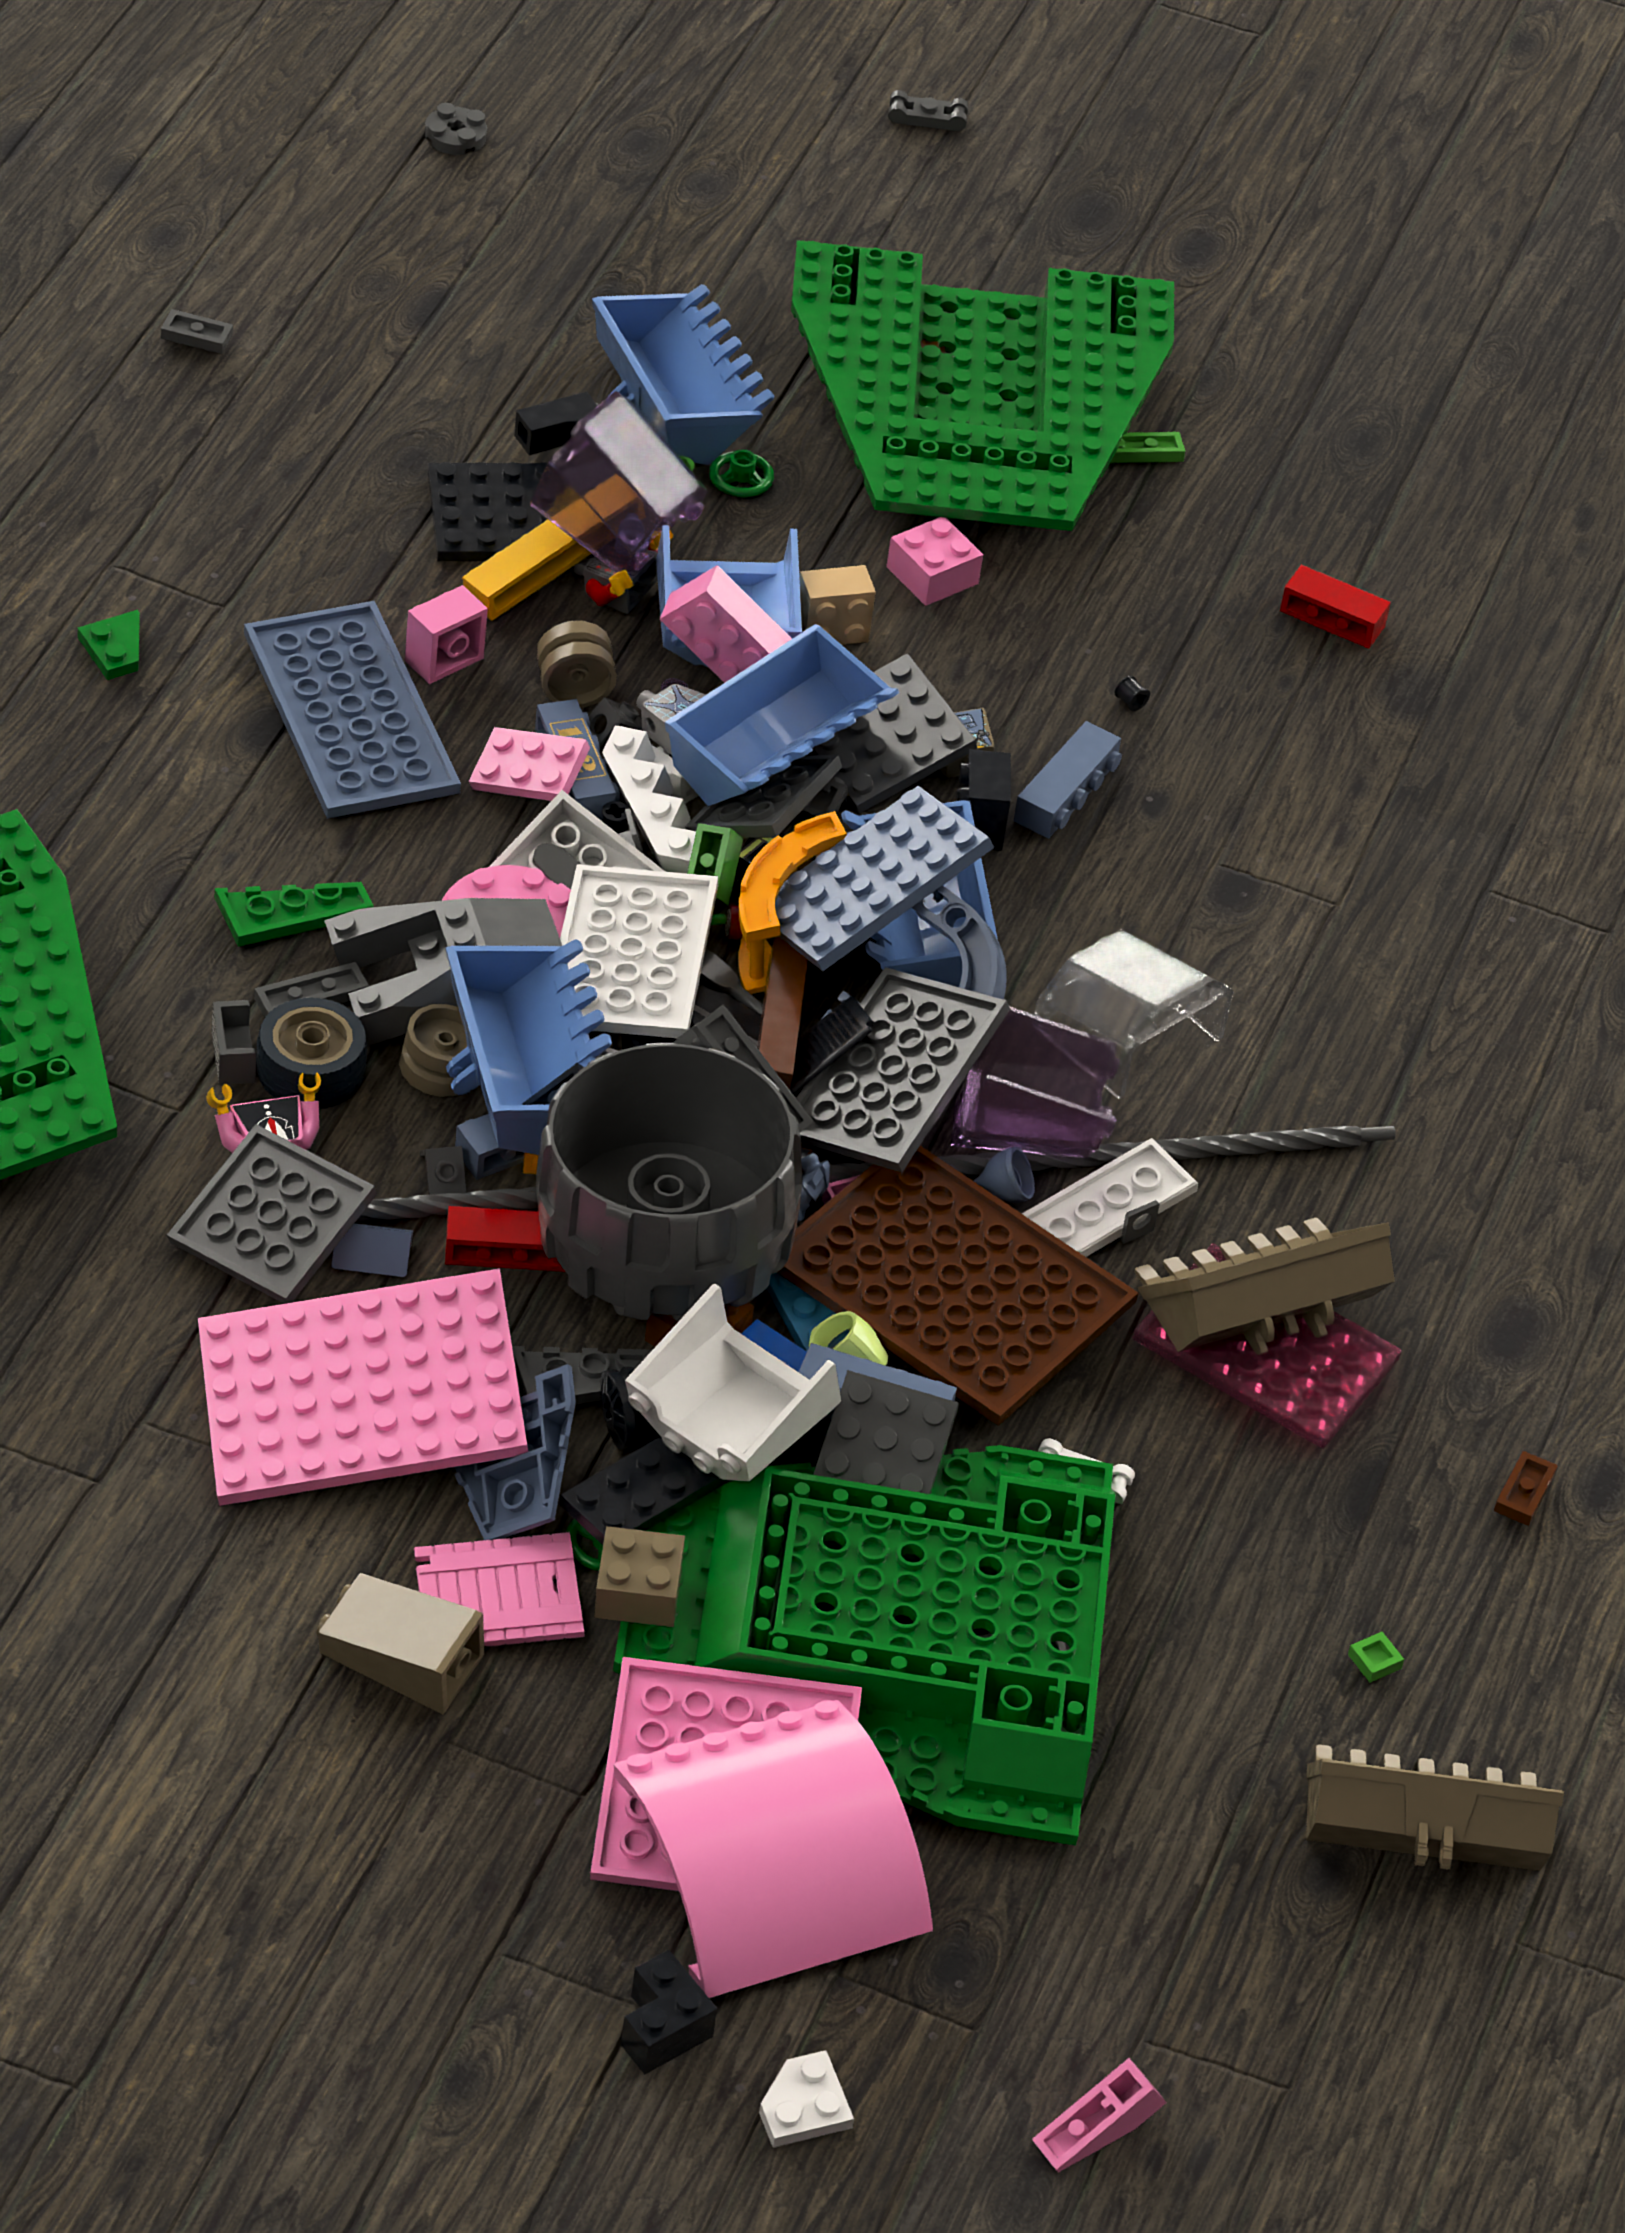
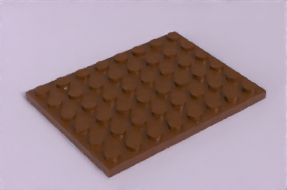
(955, 1281)

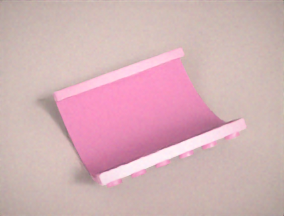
(783, 1845)

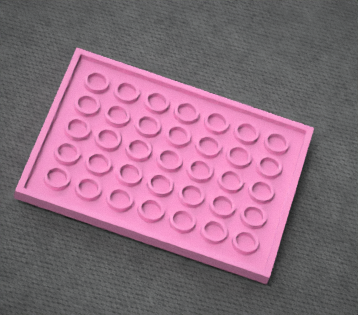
(361, 1387)

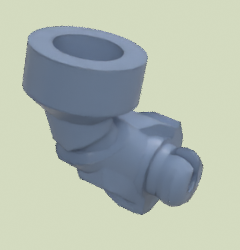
(814, 1181)

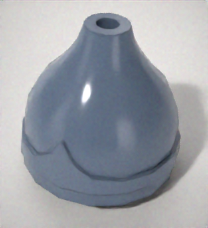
(1008, 1176)

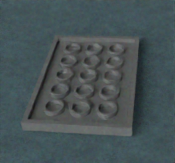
(902, 1075)

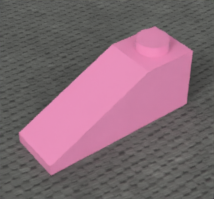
(1100, 2116)

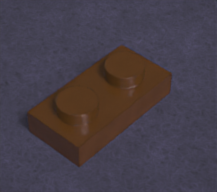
(1525, 1488)

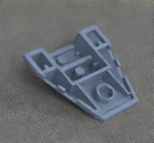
(525, 1489)

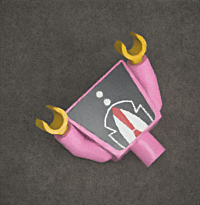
(283, 1116)

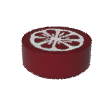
(732, 926)

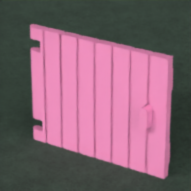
(509, 1585)

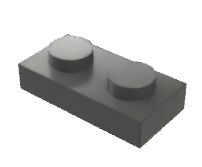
(196, 331)

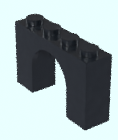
(550, 423)

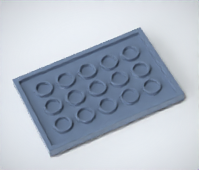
(875, 876)

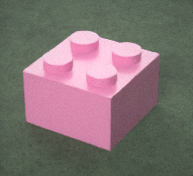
(934, 560)
(445, 634)

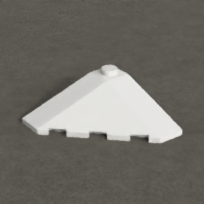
(579, 834)

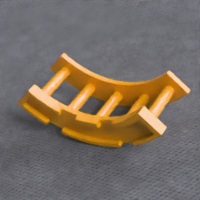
(762, 884)

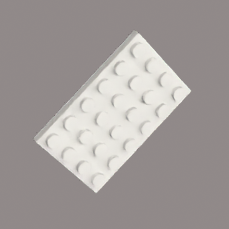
(642, 945)

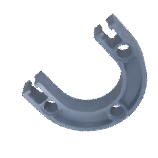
(979, 948)

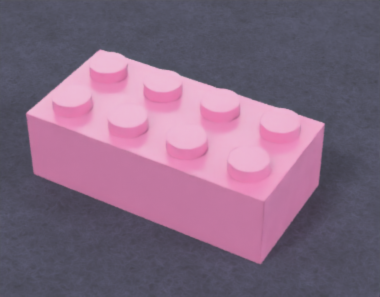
(721, 624)

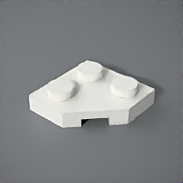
(805, 2101)

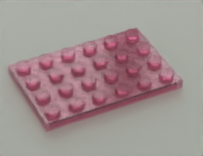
(1299, 1382)

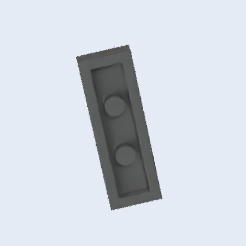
(328, 984)

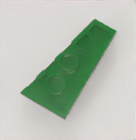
(268, 915)

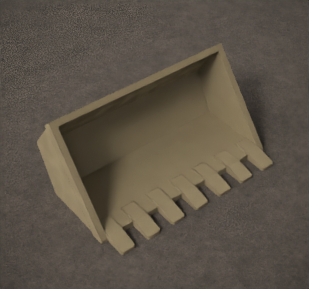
(1268, 1286)

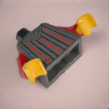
(619, 589)

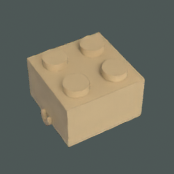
(838, 602)

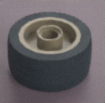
(312, 1039)

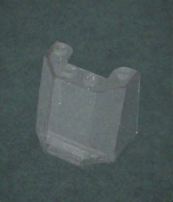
(1130, 994)

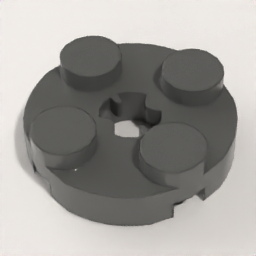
(469, 125)

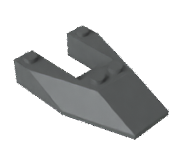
(426, 930)

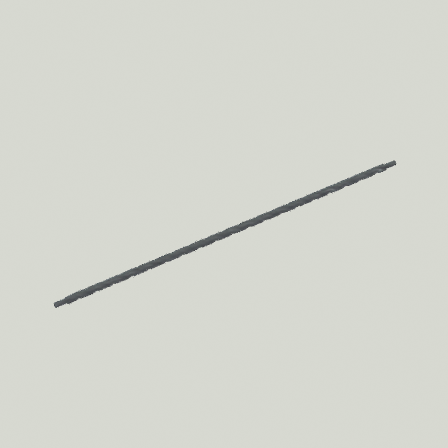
(968, 1165)

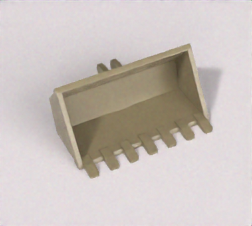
(1431, 1811)

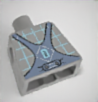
(661, 707)

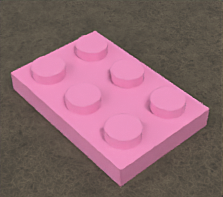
(528, 764)

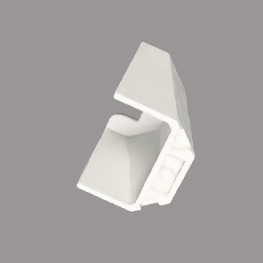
(726, 1395)

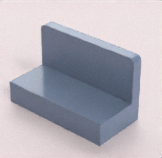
(374, 1250)

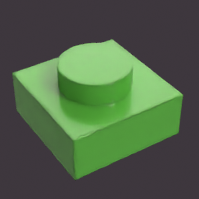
(1376, 1657)

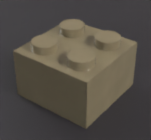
(639, 1576)

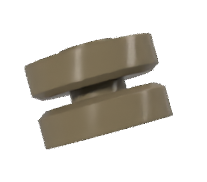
(576, 663)
(431, 1041)

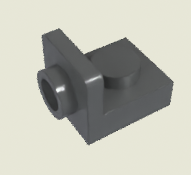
(827, 799)

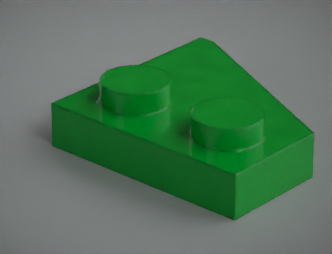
(113, 644)

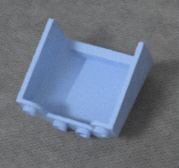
(770, 585)

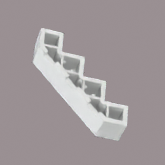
(648, 795)

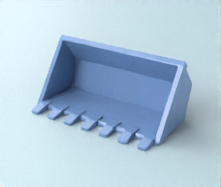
(679, 369)
(772, 715)
(913, 944)
(520, 1030)

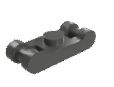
(928, 112)

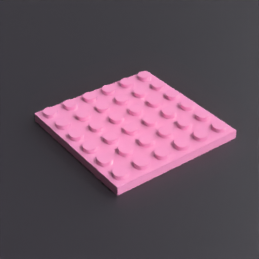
(672, 1705)

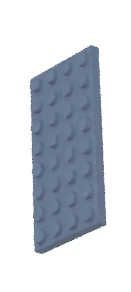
(351, 709)

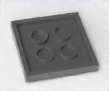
(886, 1435)

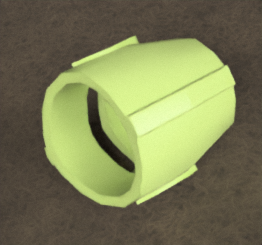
(859, 1342)

